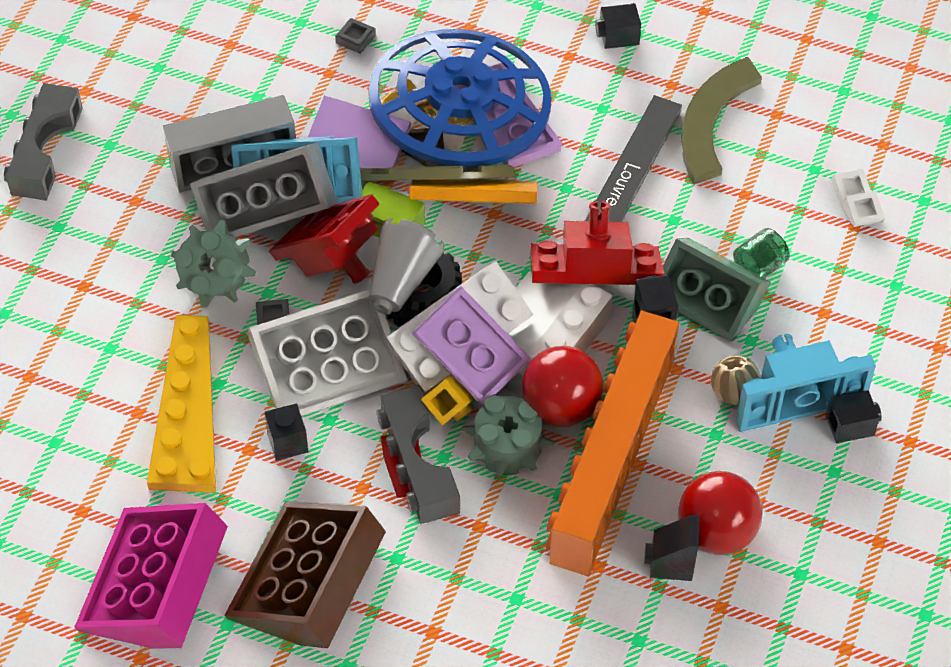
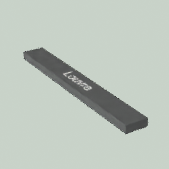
(638, 157)

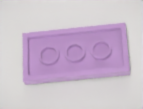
(546, 144)

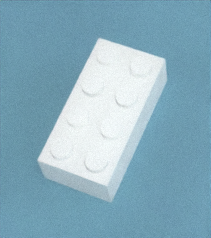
(491, 291)

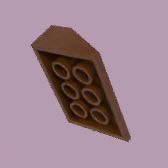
(307, 572)

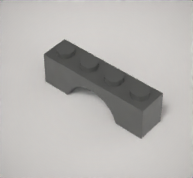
(52, 113)
(430, 487)

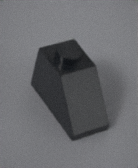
(674, 550)

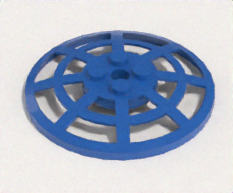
(460, 103)

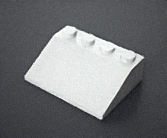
(561, 317)
(326, 354)

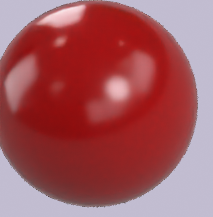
(562, 385)
(727, 511)

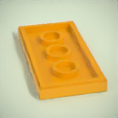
(475, 190)

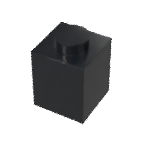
(619, 26)
(853, 416)
(286, 432)

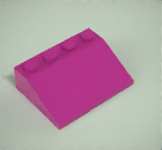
(153, 575)

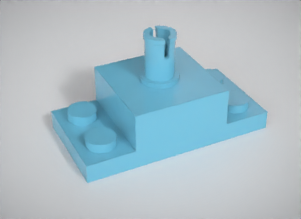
(339, 155)
(800, 383)

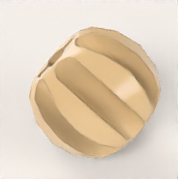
(730, 376)

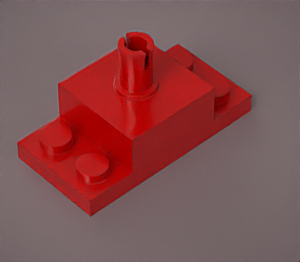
(330, 239)
(594, 253)

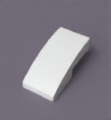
(857, 199)

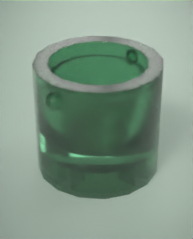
(762, 253)

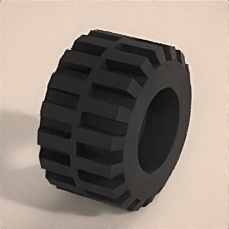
(442, 277)

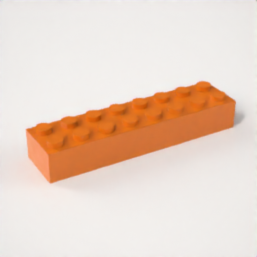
(611, 444)

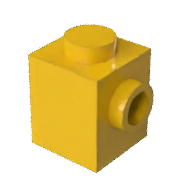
(448, 400)

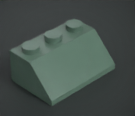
(713, 288)

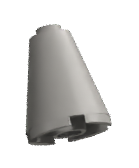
(402, 262)

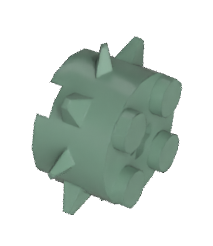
(229, 268)
(507, 435)

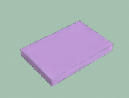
(349, 120)
(471, 345)

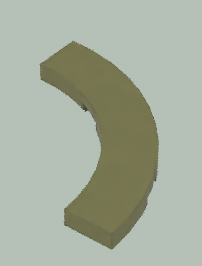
(704, 111)
(436, 172)

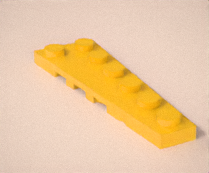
(184, 430)

